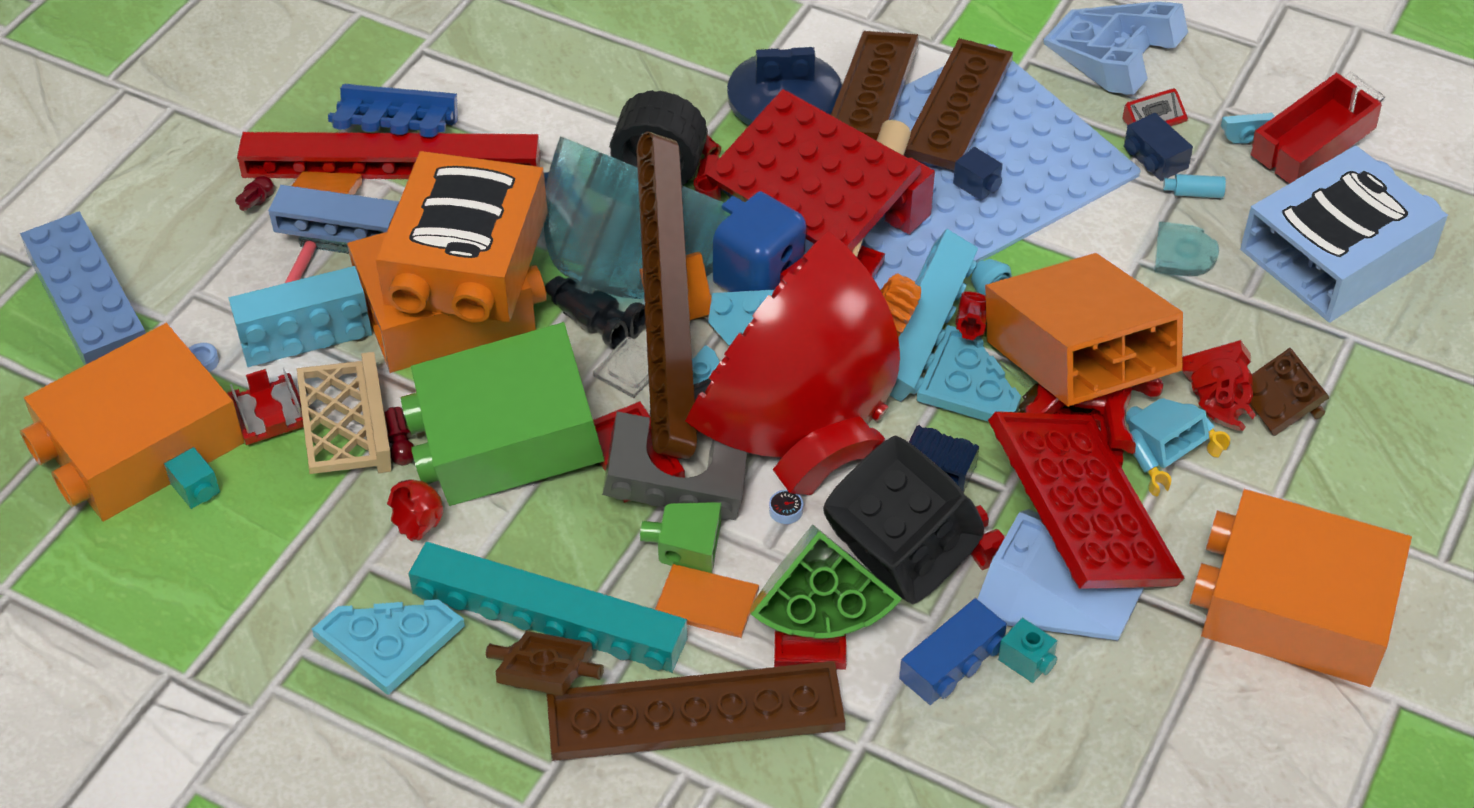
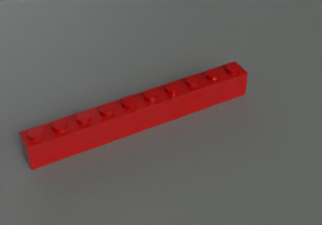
(372, 153)

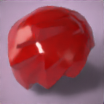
(415, 508)

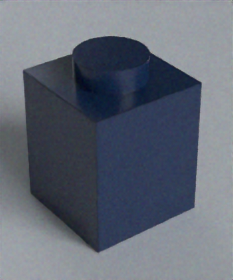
(978, 173)

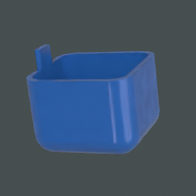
(756, 243)

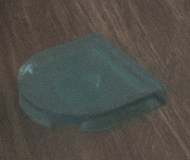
(1184, 250)

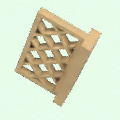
(369, 405)

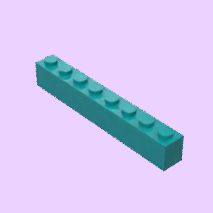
(548, 606)

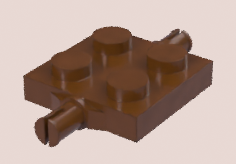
(544, 662)

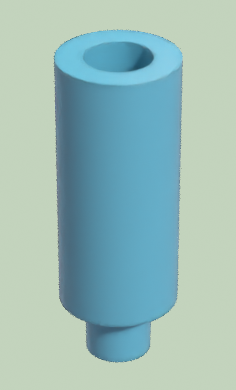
(1196, 185)

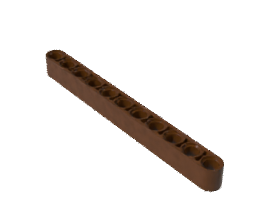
(666, 296)

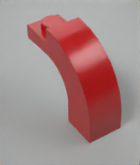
(824, 451)

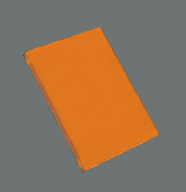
(708, 600)

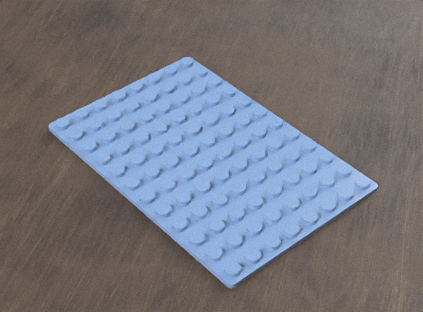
(1048, 172)

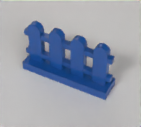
(395, 109)

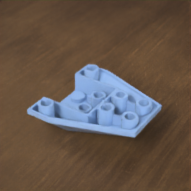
(1035, 583)

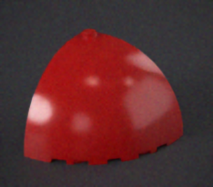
(806, 359)

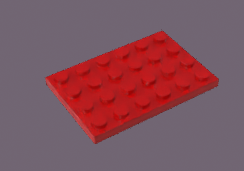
(815, 167)
(1085, 501)

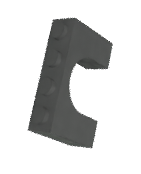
(635, 478)

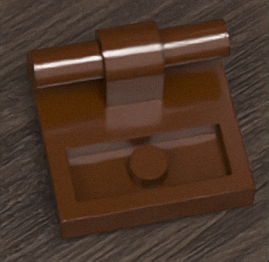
(1286, 392)

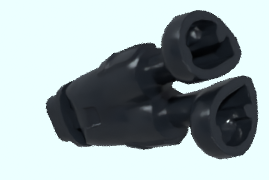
(597, 311)

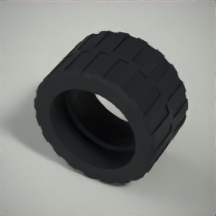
(665, 116)

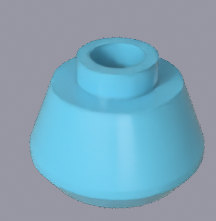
(989, 272)

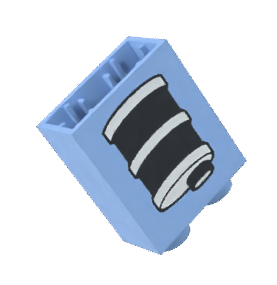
(1343, 232)

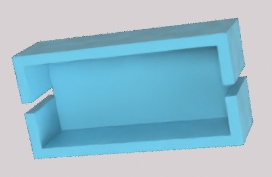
(301, 316)

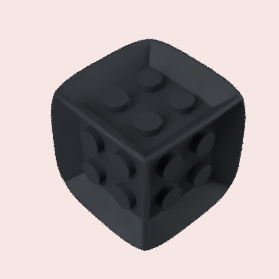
(904, 519)

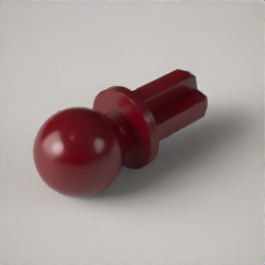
(255, 193)
(399, 434)

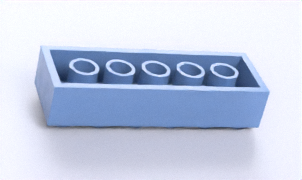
(81, 286)

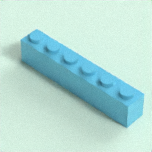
(940, 285)

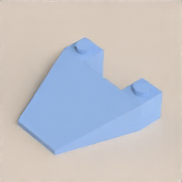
(1111, 40)

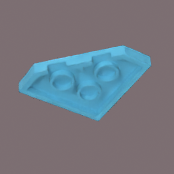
(733, 311)
(967, 379)
(388, 639)

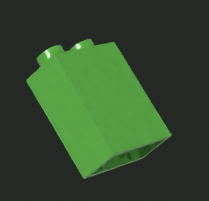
(501, 415)

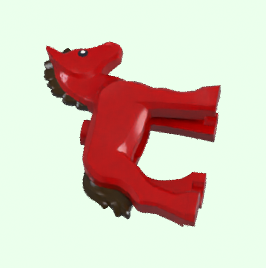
(1106, 411)

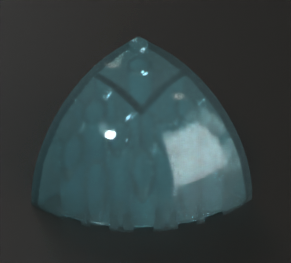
(596, 221)

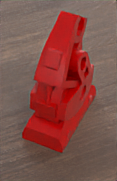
(1222, 382)

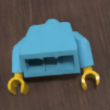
(1167, 433)

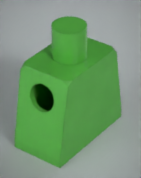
(686, 534)

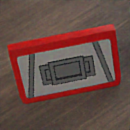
(1165, 104)

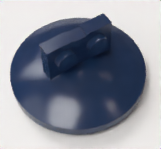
(771, 70)

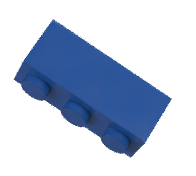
(952, 652)

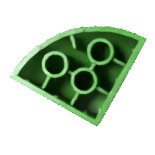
(822, 591)

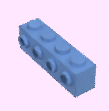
(329, 214)

